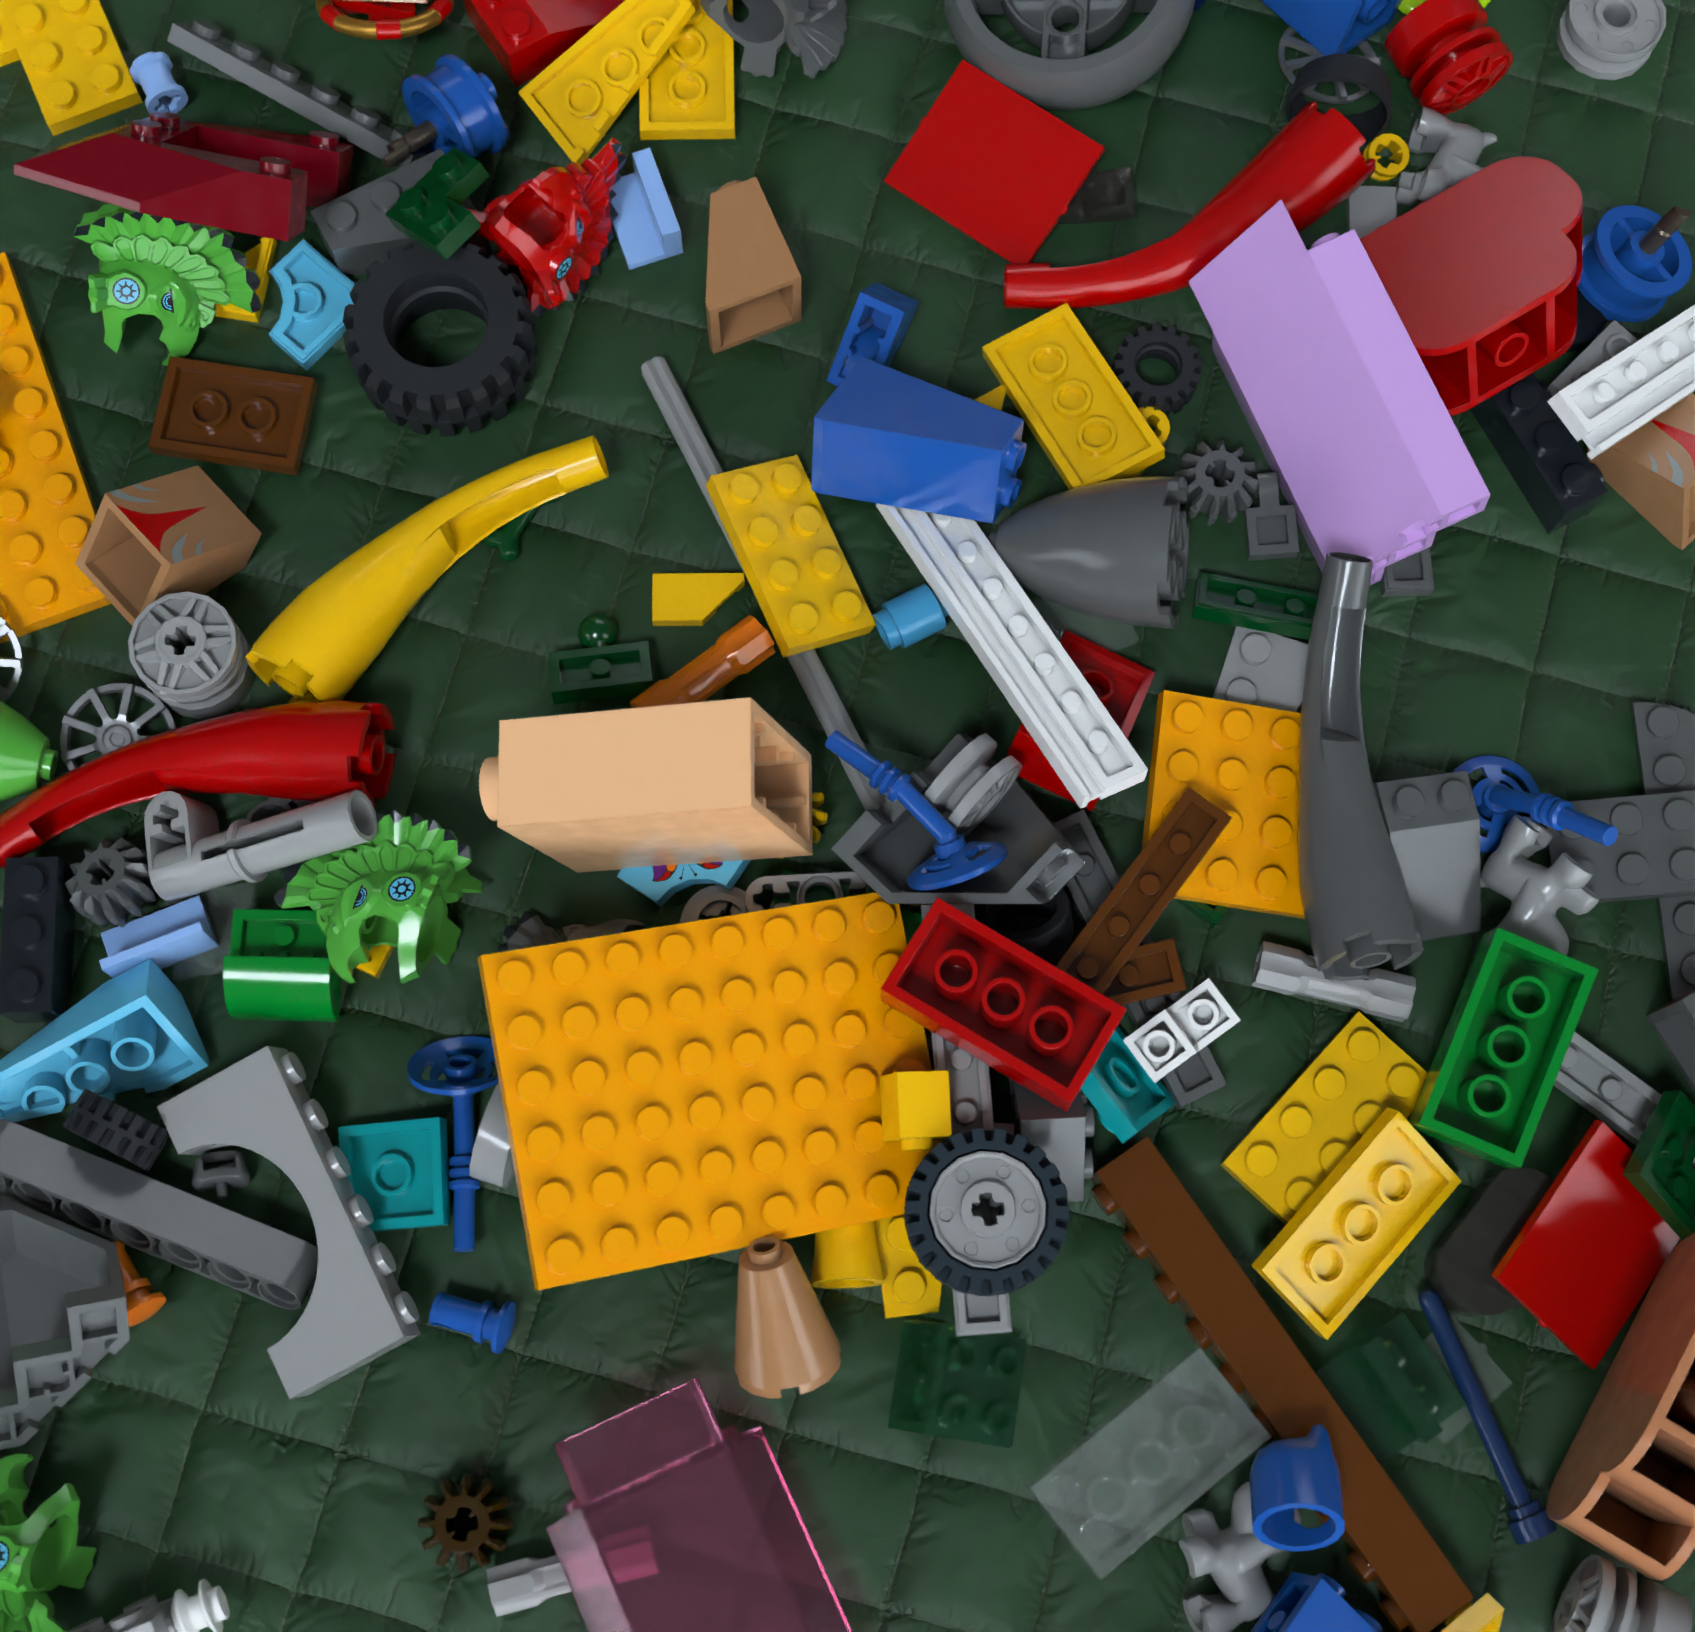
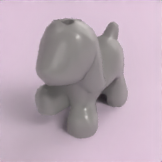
(1455, 159)
(1535, 889)
(1234, 1563)

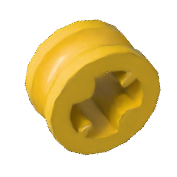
(1400, 154)

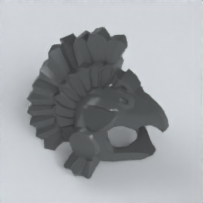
(809, 27)

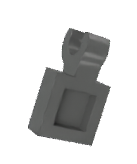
(1270, 526)

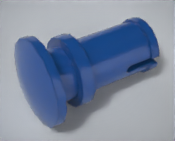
(476, 1319)

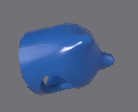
(1292, 1476)

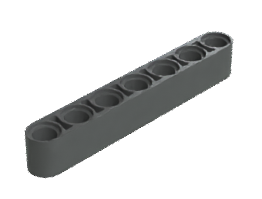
(155, 1217)

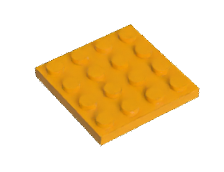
(1247, 767)

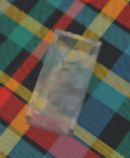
(1147, 1462)

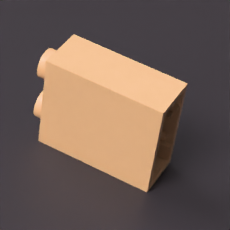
(652, 786)

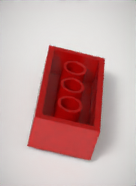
(1002, 1004)

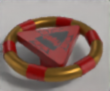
(385, 19)

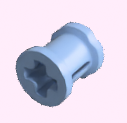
(155, 76)

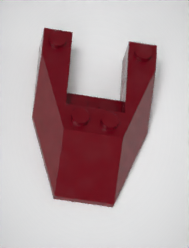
(202, 172)

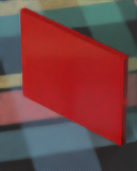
(994, 165)
(1587, 1249)

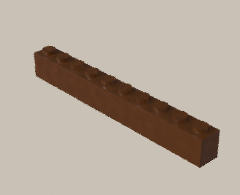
(1276, 1382)

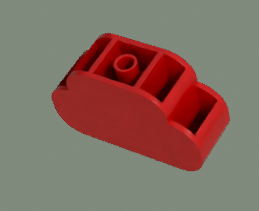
(1486, 276)

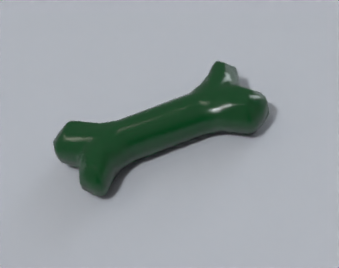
(506, 537)

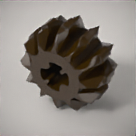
(455, 1506)

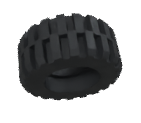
(454, 394)

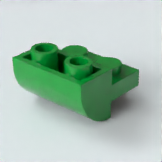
(279, 968)

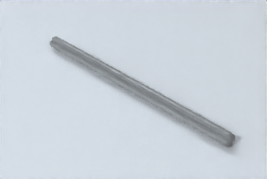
(805, 664)

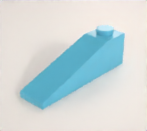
(110, 1042)

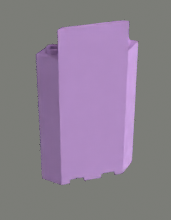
(1336, 393)

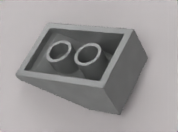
(1438, 849)

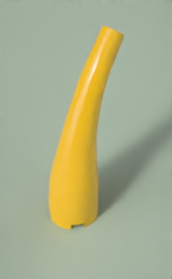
(353, 609)

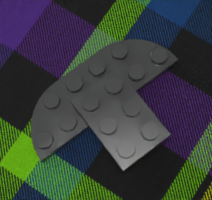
(1654, 836)

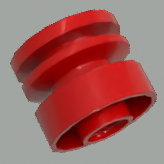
(1448, 53)

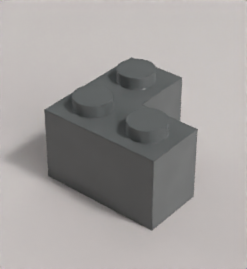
(1057, 1134)

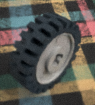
(959, 1245)

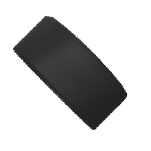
(1047, 941)

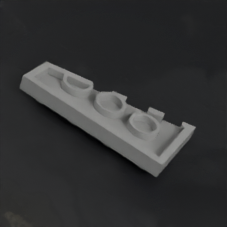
(1263, 670)

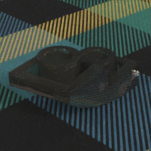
(1104, 198)

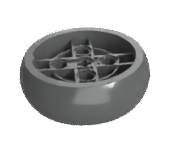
(1065, 72)

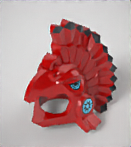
(557, 226)

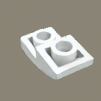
(1182, 1030)

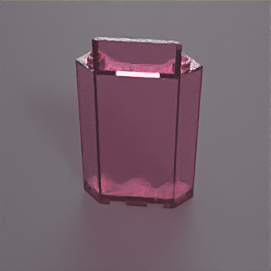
(686, 1527)

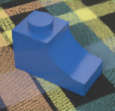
(874, 329)

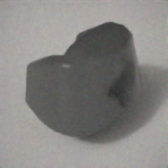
(219, 1172)

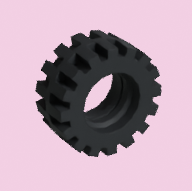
(1163, 346)
(116, 1129)

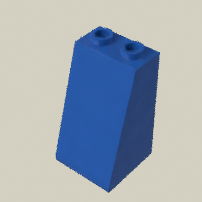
(915, 446)

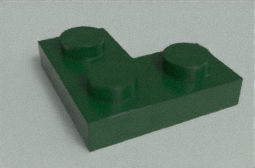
(433, 207)
(1663, 1162)

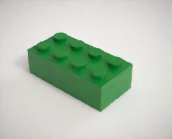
(1503, 1048)

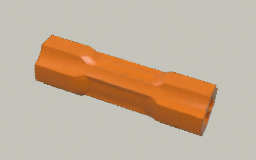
(732, 655)

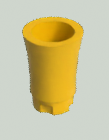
(846, 1258)

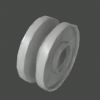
(1610, 35)
(970, 787)

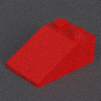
(534, 32)
(1118, 685)

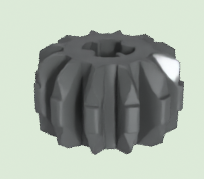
(1233, 478)
(111, 883)

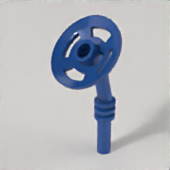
(1501, 802)
(952, 855)
(461, 1084)

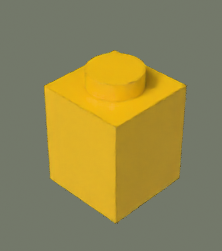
(915, 1108)

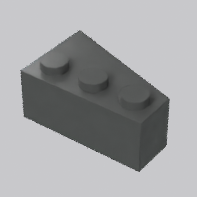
(356, 222)

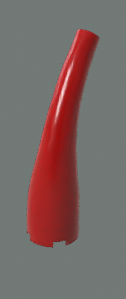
(1307, 164)
(266, 751)

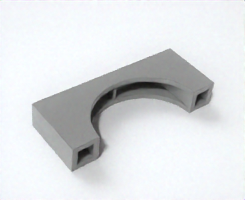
(355, 1297)

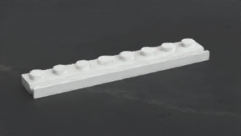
(1631, 386)
(1020, 653)

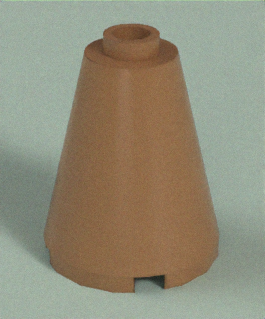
(780, 1324)

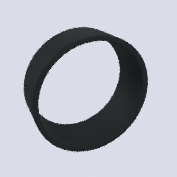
(1347, 69)

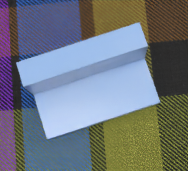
(645, 214)
(162, 936)

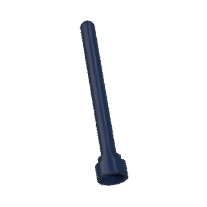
(1527, 1516)

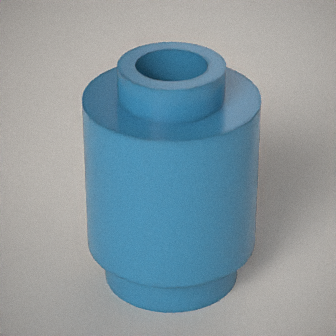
(910, 617)

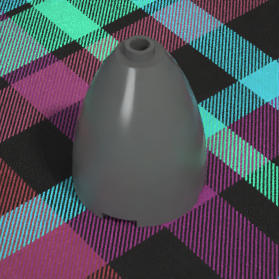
(1104, 549)

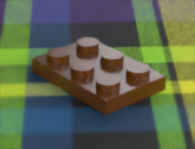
(233, 415)

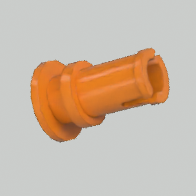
(139, 1300)

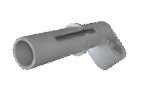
(193, 856)

